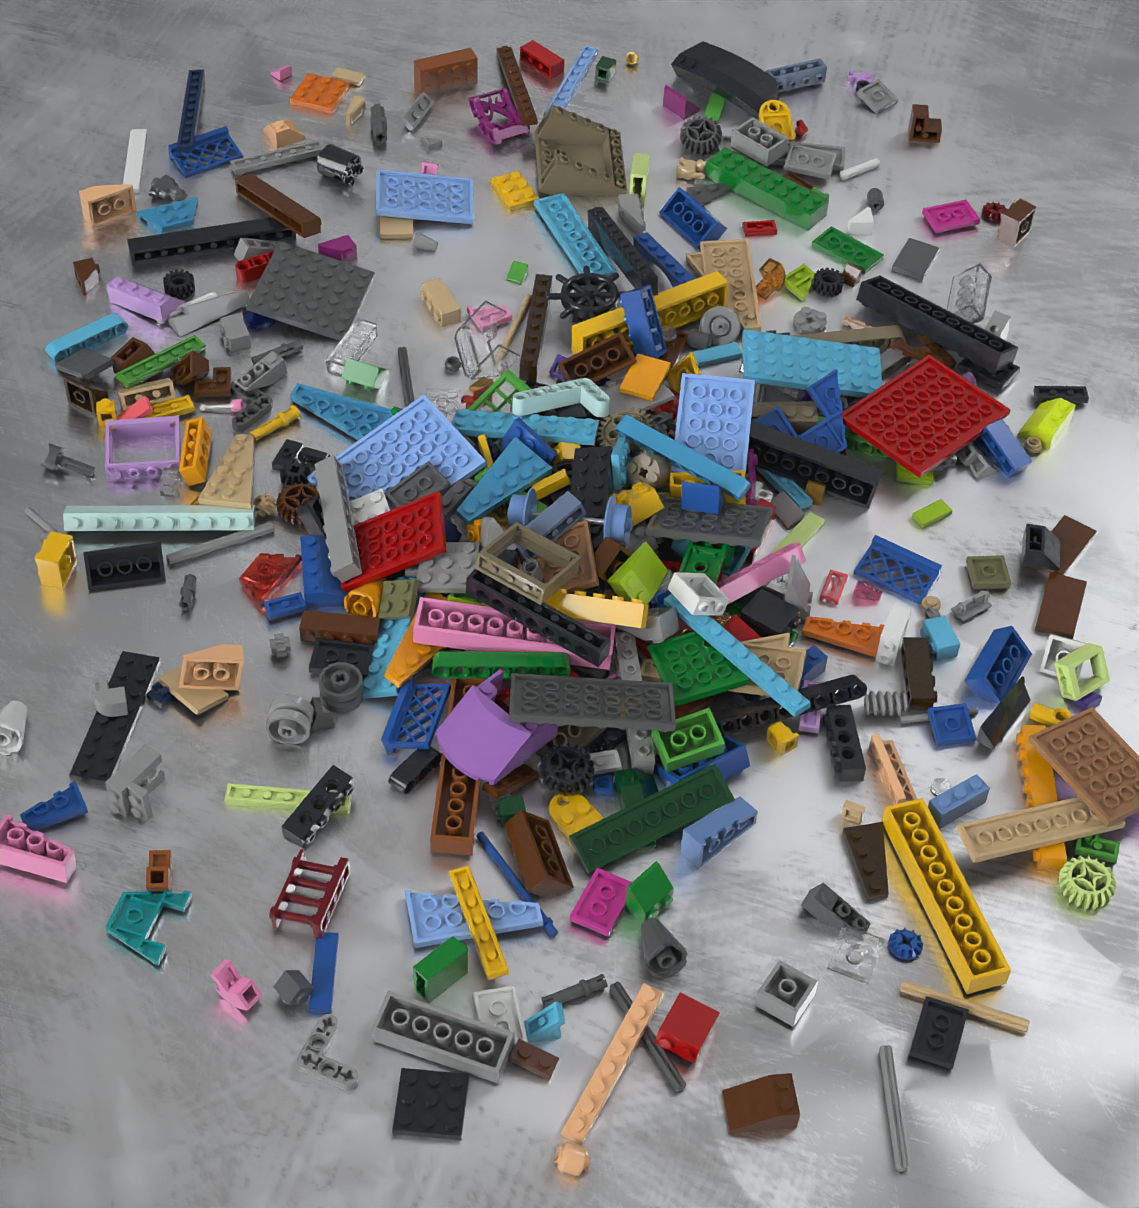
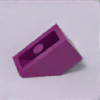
(339, 248)

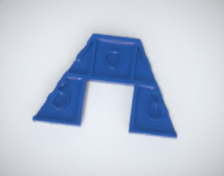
(828, 432)

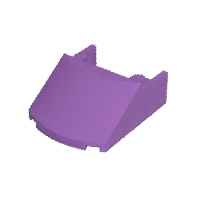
(483, 740)

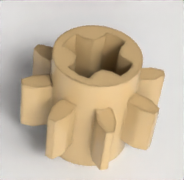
(264, 505)

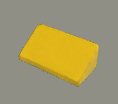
(551, 484)

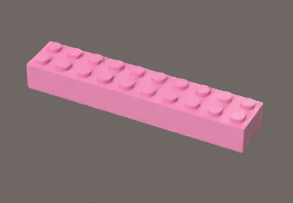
(489, 631)

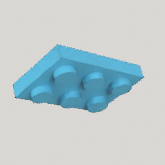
(619, 461)

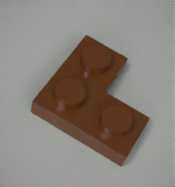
(218, 387)

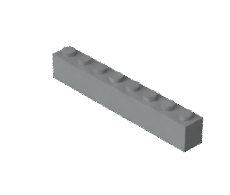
(337, 519)

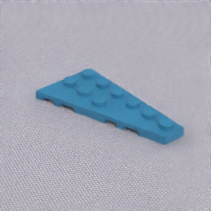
(345, 413)
(509, 475)

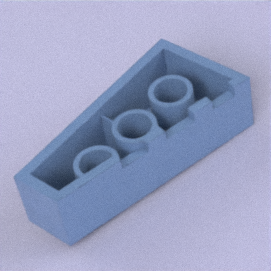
(716, 831)

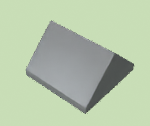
(490, 531)

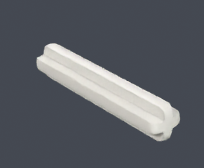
(859, 169)

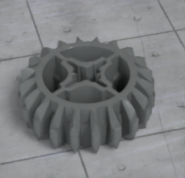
(700, 134)

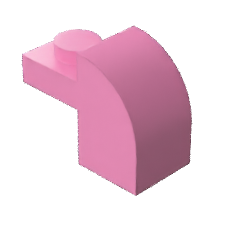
(233, 988)

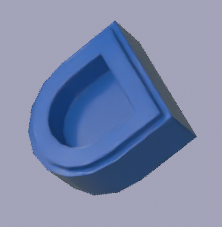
(603, 785)

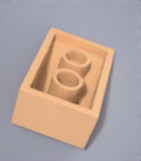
(107, 203)
(213, 668)

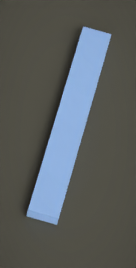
(573, 77)

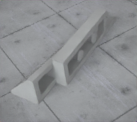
(204, 312)
(977, 461)

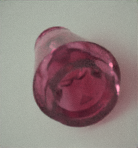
(867, 591)

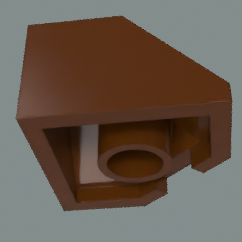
(189, 369)

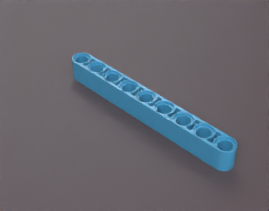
(683, 457)

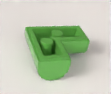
(1098, 848)

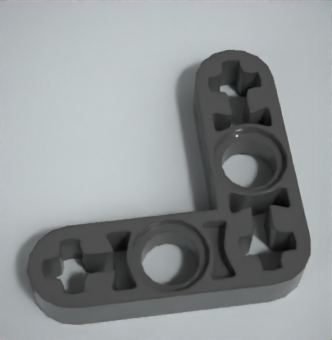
(260, 404)

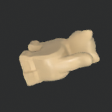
(687, 169)

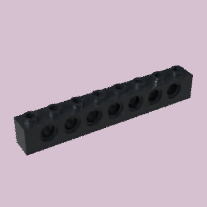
(540, 618)

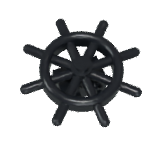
(589, 300)

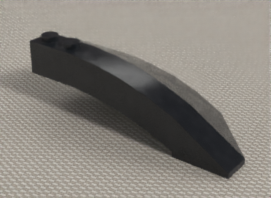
(727, 76)

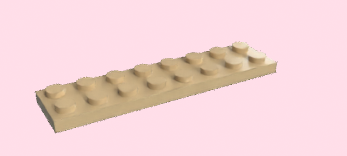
(1031, 829)

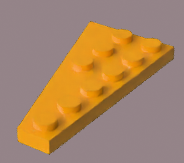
(411, 656)

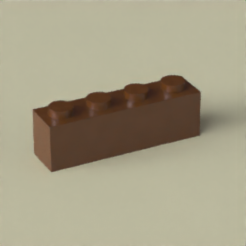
(339, 627)

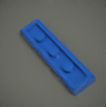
(324, 973)

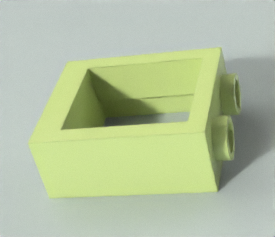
(1066, 669)

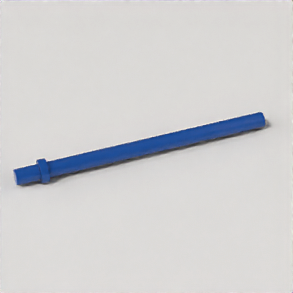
(547, 921)

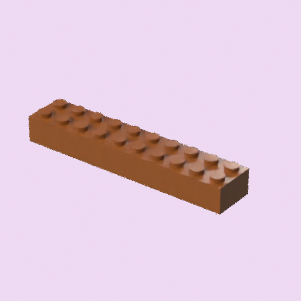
(456, 795)

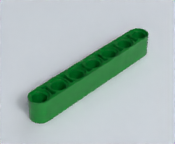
(484, 664)

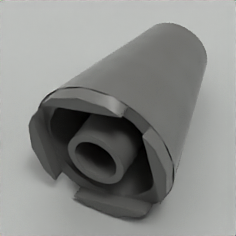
(661, 949)

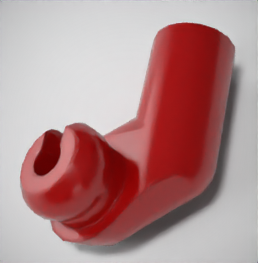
(802, 128)

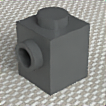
(293, 987)

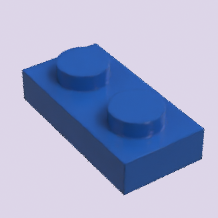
(285, 606)

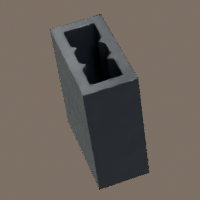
(770, 615)

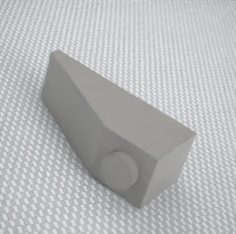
(253, 247)

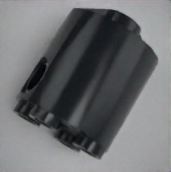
(339, 164)

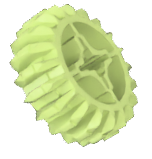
(1083, 886)

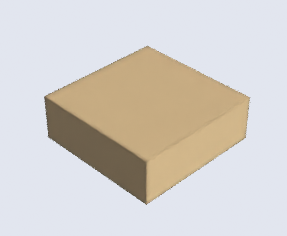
(853, 812)

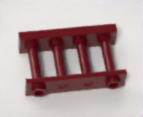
(324, 905)

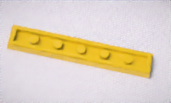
(478, 923)

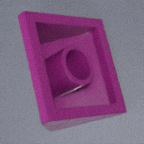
(678, 103)

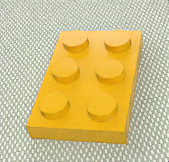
(514, 190)

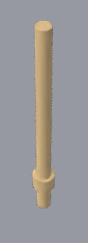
(517, 321)

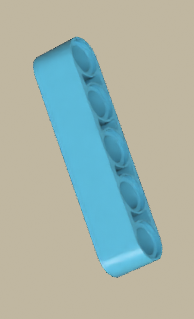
(87, 337)

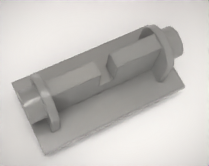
(972, 606)

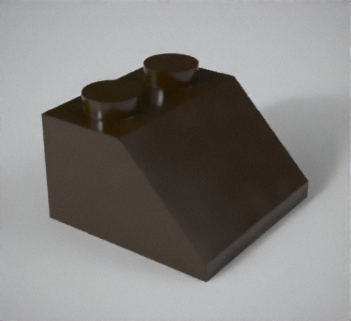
(83, 394)

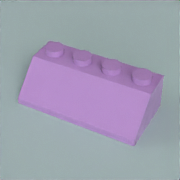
(142, 299)

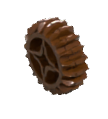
(292, 498)

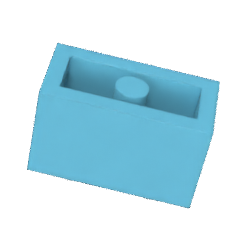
(940, 637)

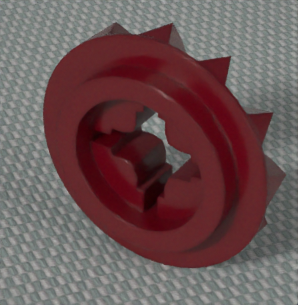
(989, 210)

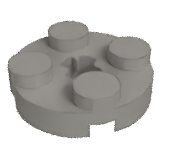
(817, 319)

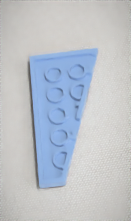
(441, 917)

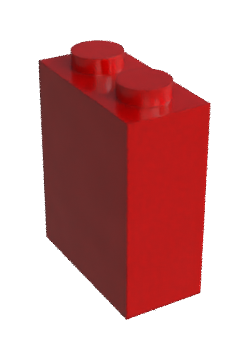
(686, 1027)

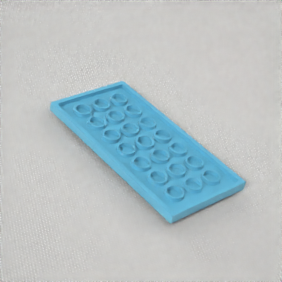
(803, 361)

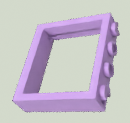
(141, 427)

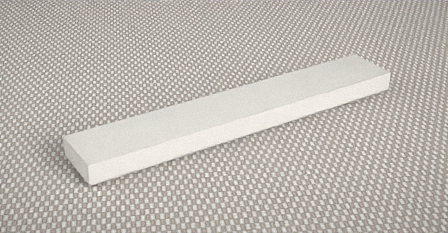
(135, 158)

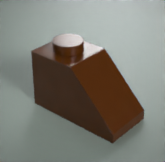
(86, 274)

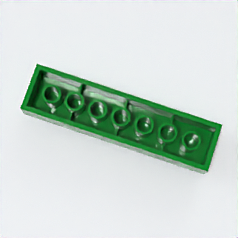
(767, 188)

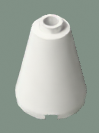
(12, 727)

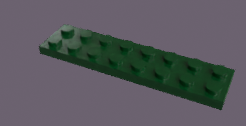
(651, 818)

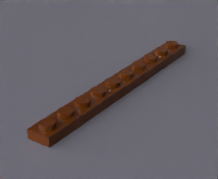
(517, 86)

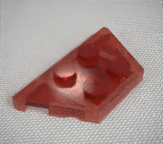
(267, 575)

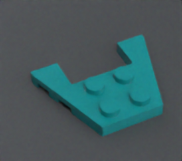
(136, 916)

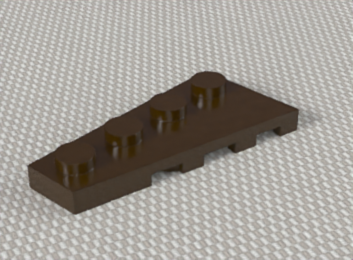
(869, 858)

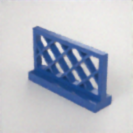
(202, 142)
(904, 559)
(402, 714)

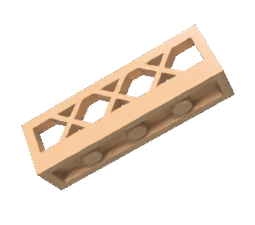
(887, 772)

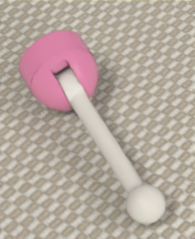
(236, 406)

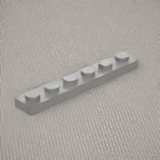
(276, 157)

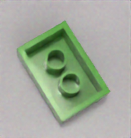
(692, 741)

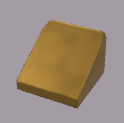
(481, 383)
(816, 492)

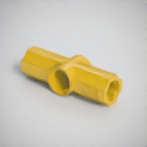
(1048, 715)

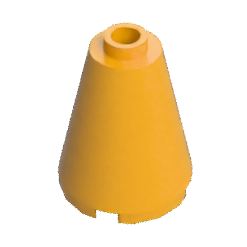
(365, 599)

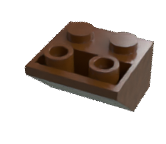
(130, 354)

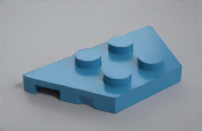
(171, 216)

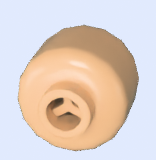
(572, 1158)

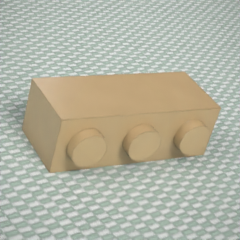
(441, 302)
(155, 391)

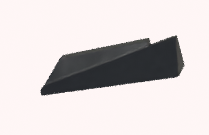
(1004, 716)

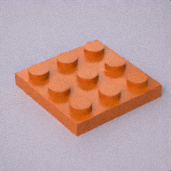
(320, 93)

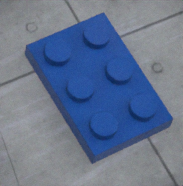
(528, 437)

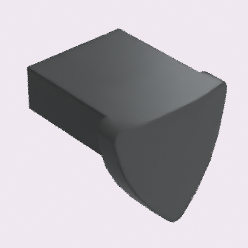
(320, 719)

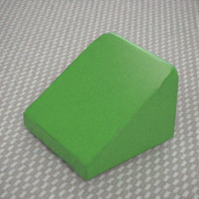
(517, 272)

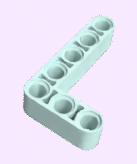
(561, 395)

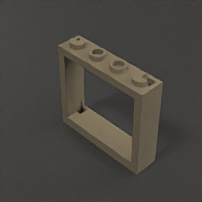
(516, 579)

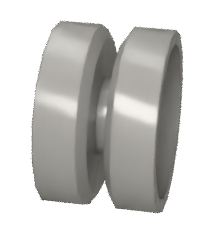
(289, 719)

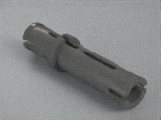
(283, 350)
(573, 992)

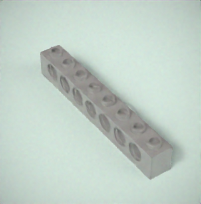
(628, 668)

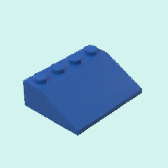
(319, 584)
(729, 763)

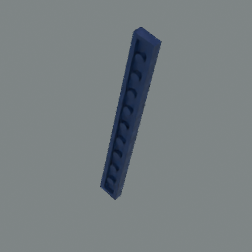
(190, 111)

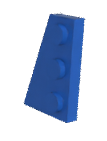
(56, 810)

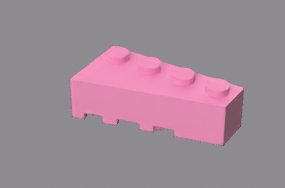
(33, 852)

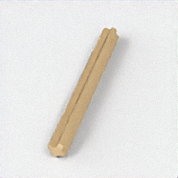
(974, 1008)

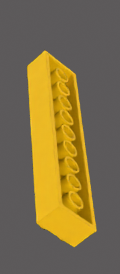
(674, 308)
(945, 896)

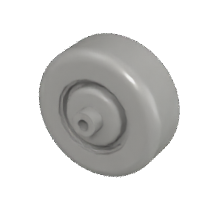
(721, 324)

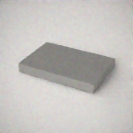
(810, 161)

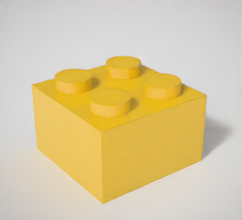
(643, 501)
(56, 559)

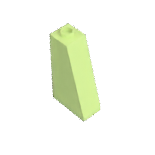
(639, 175)

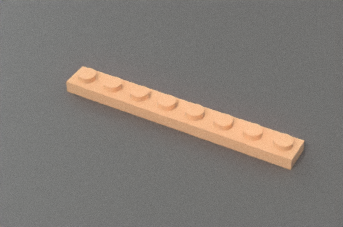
(612, 1064)

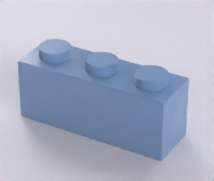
(958, 800)

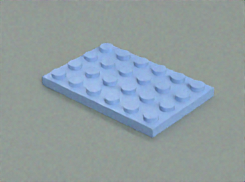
(424, 196)
(715, 418)

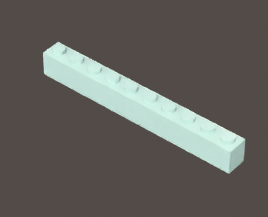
(157, 518)

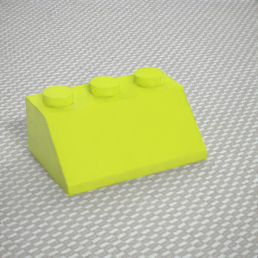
(1048, 421)

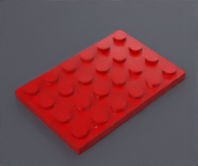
(399, 539)

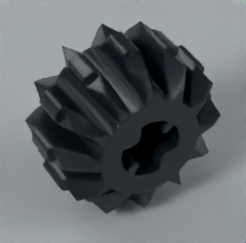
(294, 473)

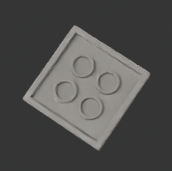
(448, 570)

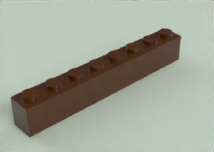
(278, 205)

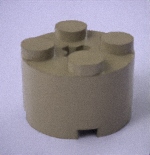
(648, 469)

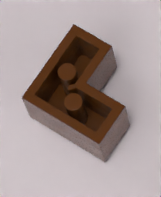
(922, 127)

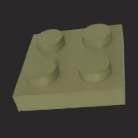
(988, 572)
(398, 599)

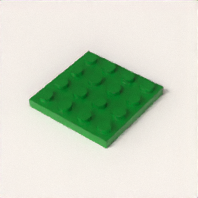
(694, 668)

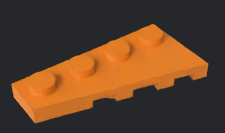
(855, 637)

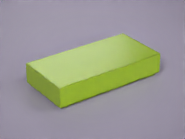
(932, 513)

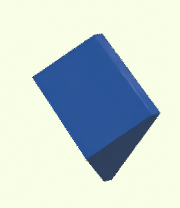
(702, 498)

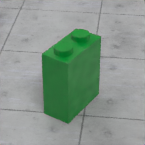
(440, 969)

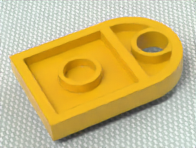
(779, 119)
(574, 816)

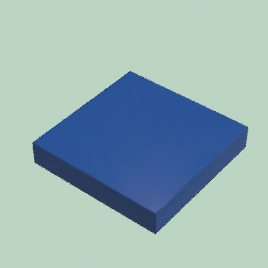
(951, 724)

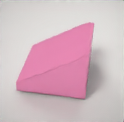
(282, 72)

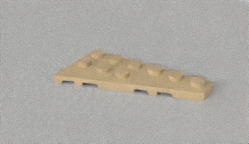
(233, 477)

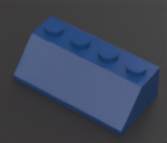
(692, 218)
(643, 322)
(998, 665)

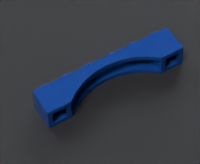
(655, 253)

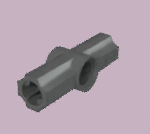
(378, 123)

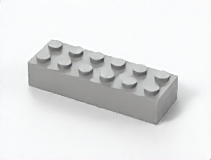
(443, 1037)

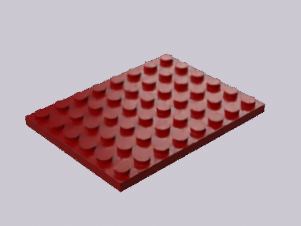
(924, 415)

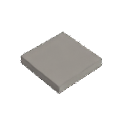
(877, 96)

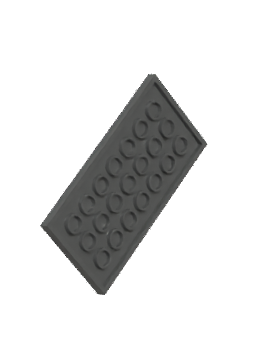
(592, 702)

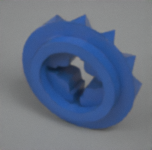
(903, 950)

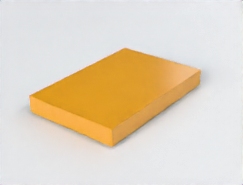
(645, 377)

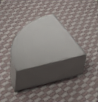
(431, 143)

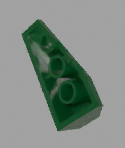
(632, 787)

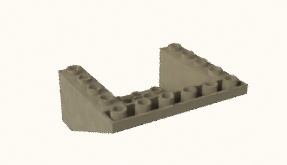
(578, 156)

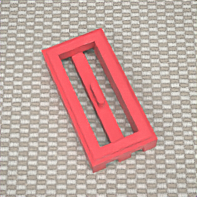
(830, 597)

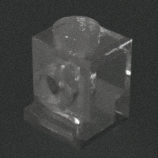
(170, 482)

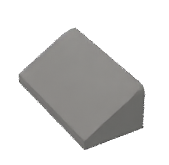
(787, 510)

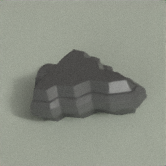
(166, 189)

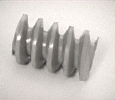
(885, 703)

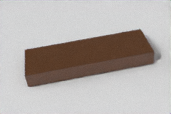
(514, 780)

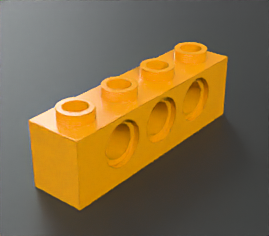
(195, 451)

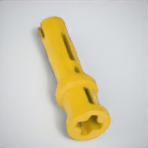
(281, 420)

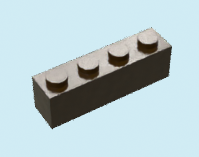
(917, 673)

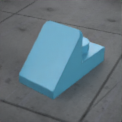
(545, 1024)

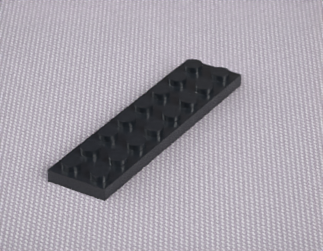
(110, 735)

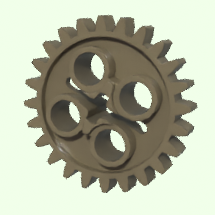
(608, 436)

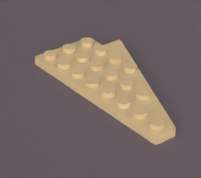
(735, 264)
(772, 650)

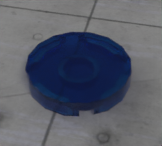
(256, 320)

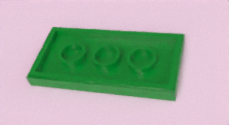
(847, 249)

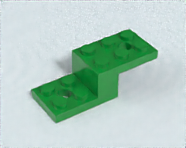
(708, 555)

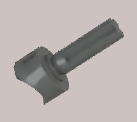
(56, 458)

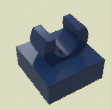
(159, 695)

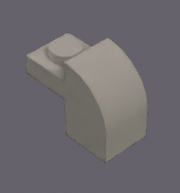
(110, 701)

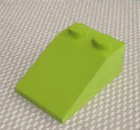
(639, 575)

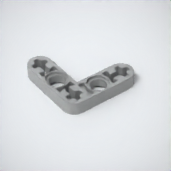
(318, 1055)

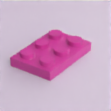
(951, 216)
(601, 902)

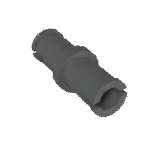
(187, 591)

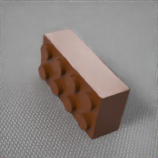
(446, 71)

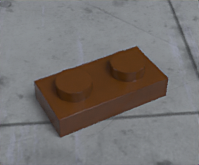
(534, 1059)

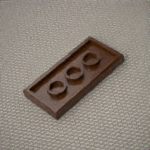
(1074, 540)
(1061, 605)

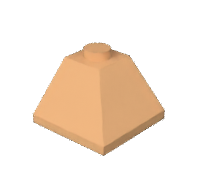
(283, 133)

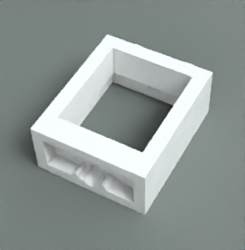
(699, 595)
(893, 634)

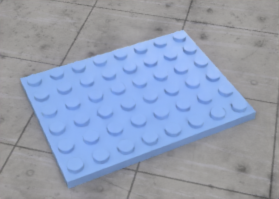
(404, 445)

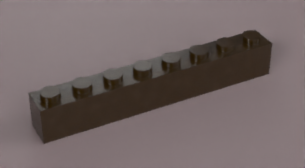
(535, 328)

